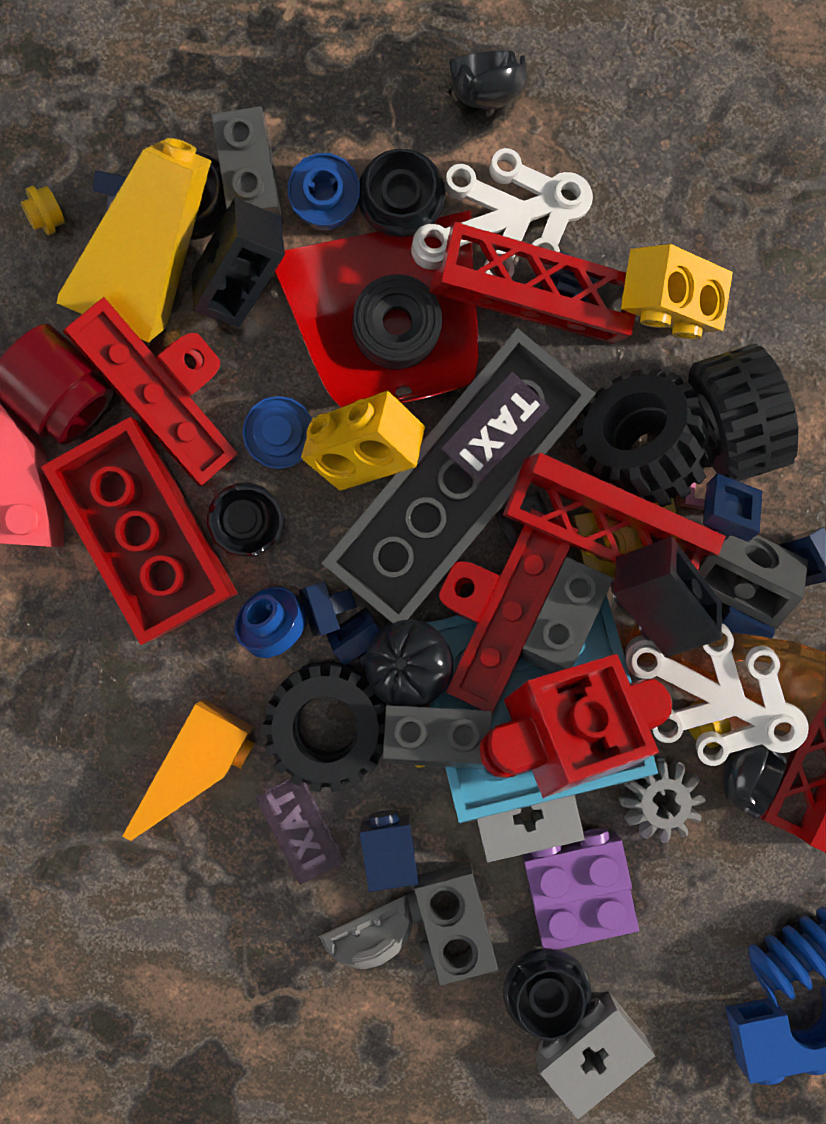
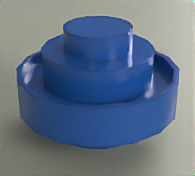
(324, 191)
(276, 432)
(270, 622)

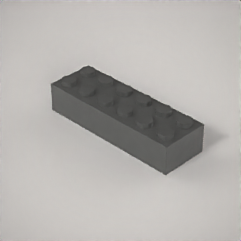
(436, 508)

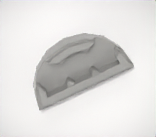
(371, 937)

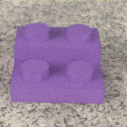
(581, 890)

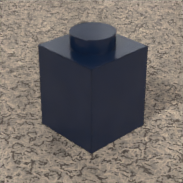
(388, 851)

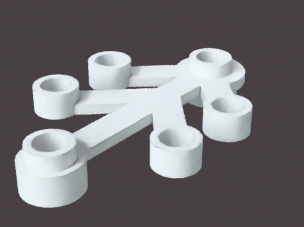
(509, 212)
(724, 700)

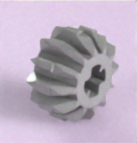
(674, 814)

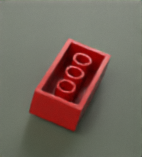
(139, 530)

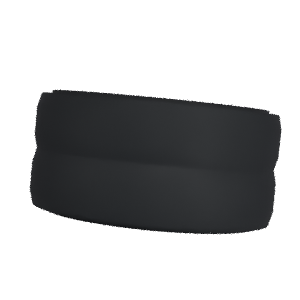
(402, 294)

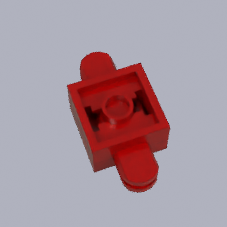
(577, 726)

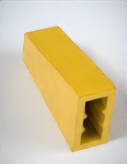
(142, 240)

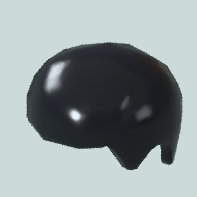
(488, 78)
(245, 519)
(752, 778)

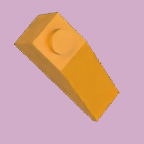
(198, 759)

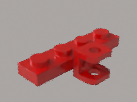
(157, 386)
(503, 611)

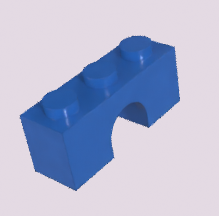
(769, 1048)

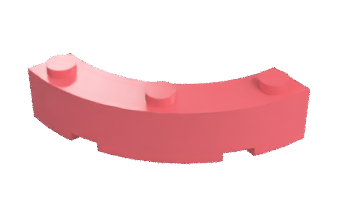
(28, 502)

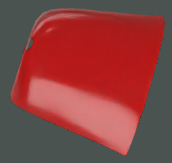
(322, 291)

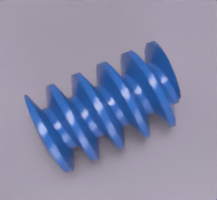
(792, 959)

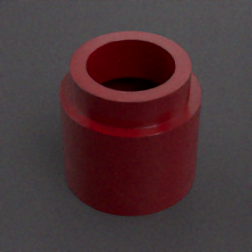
(52, 385)

